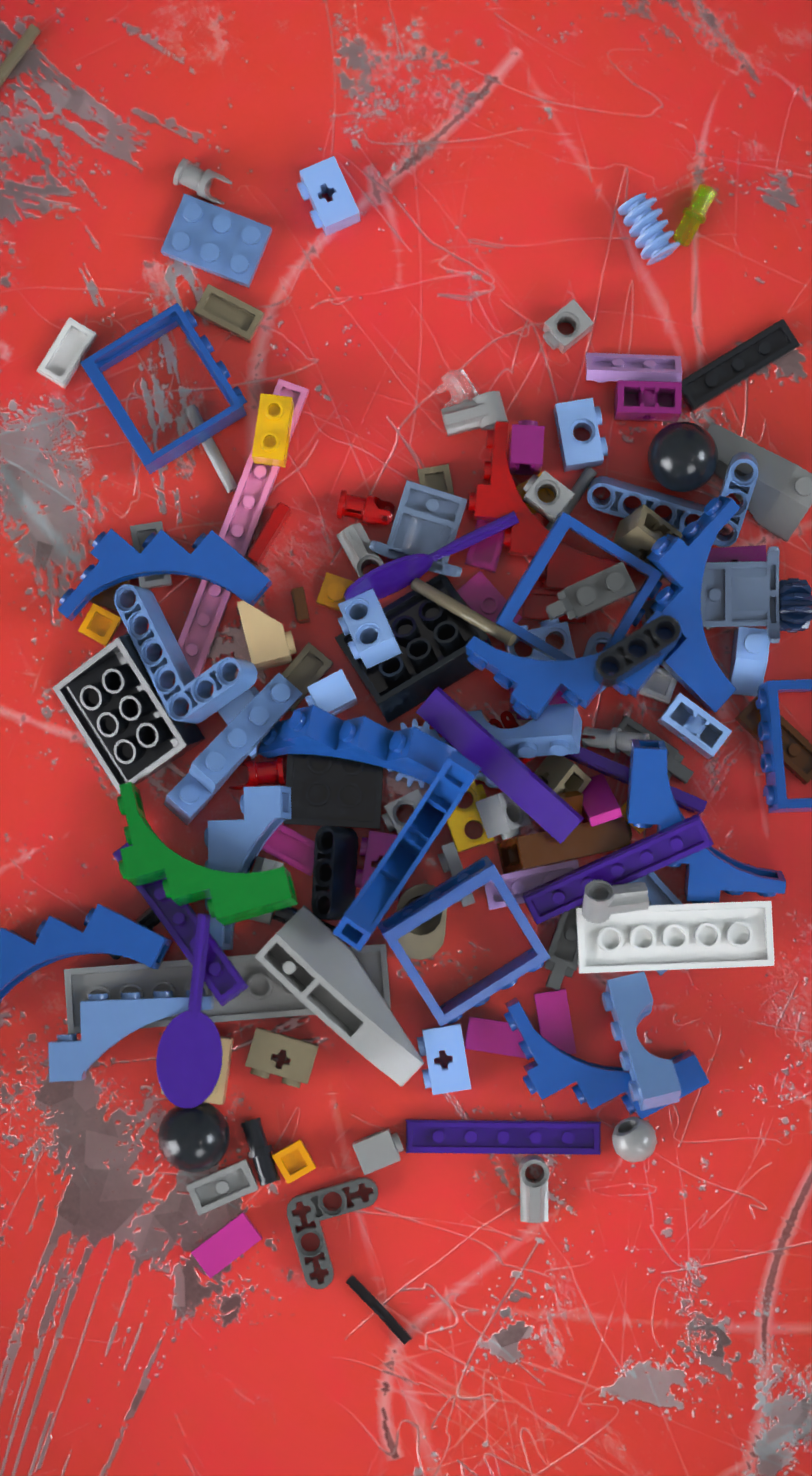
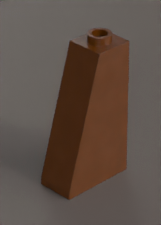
(543, 849)

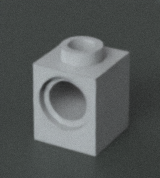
(571, 314)
(552, 509)
(501, 816)
(390, 818)
(378, 1150)

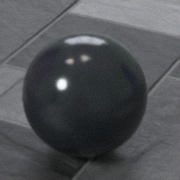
(683, 456)
(194, 1137)

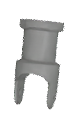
(197, 179)

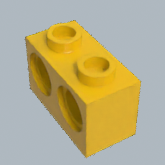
(273, 430)
(461, 817)

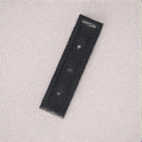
(738, 365)

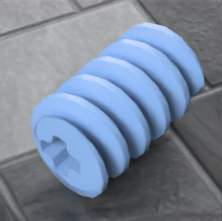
(647, 228)

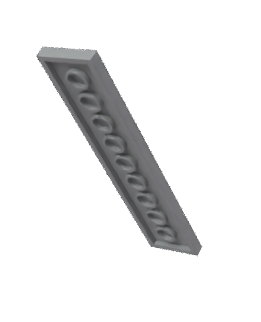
(261, 1000)

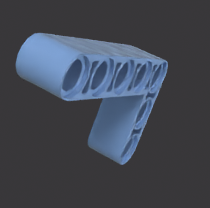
(680, 507)
(174, 664)

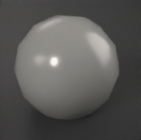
(634, 1139)

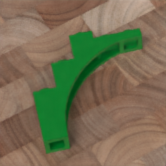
(232, 894)

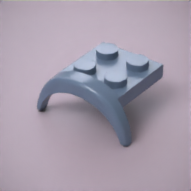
(423, 525)
(743, 594)

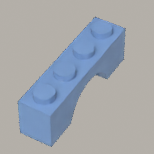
(553, 733)
(653, 1078)

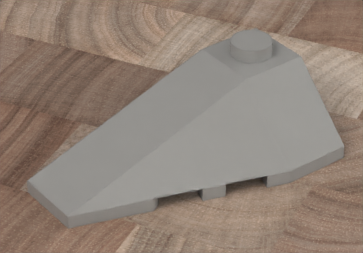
(782, 487)

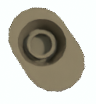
(428, 937)

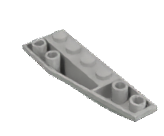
(339, 992)

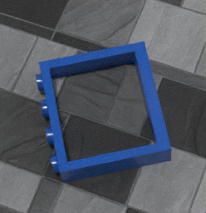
(139, 338)
(543, 555)
(770, 733)
(437, 901)

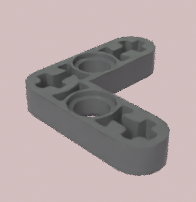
(318, 1213)

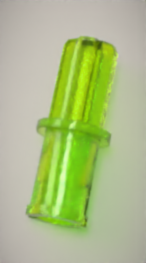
(694, 215)

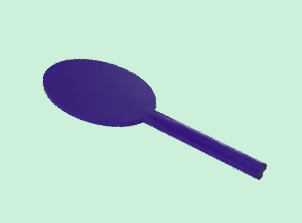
(402, 571)
(191, 1044)

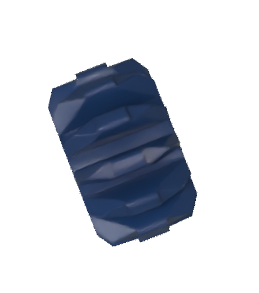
(794, 605)

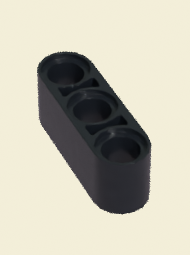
(644, 637)
(334, 872)

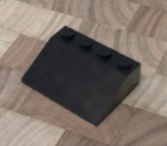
(431, 649)
(123, 715)

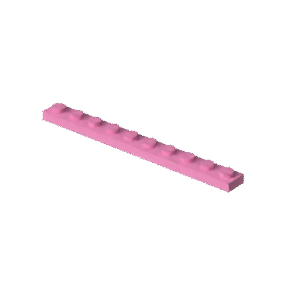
(238, 532)

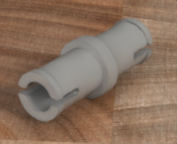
(611, 739)

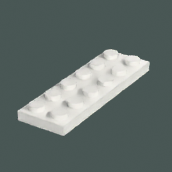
(678, 938)

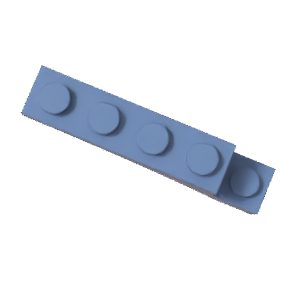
(231, 748)
(236, 843)
(108, 1022)

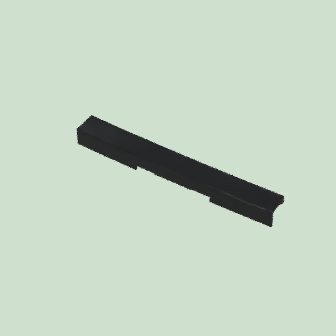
(379, 1309)

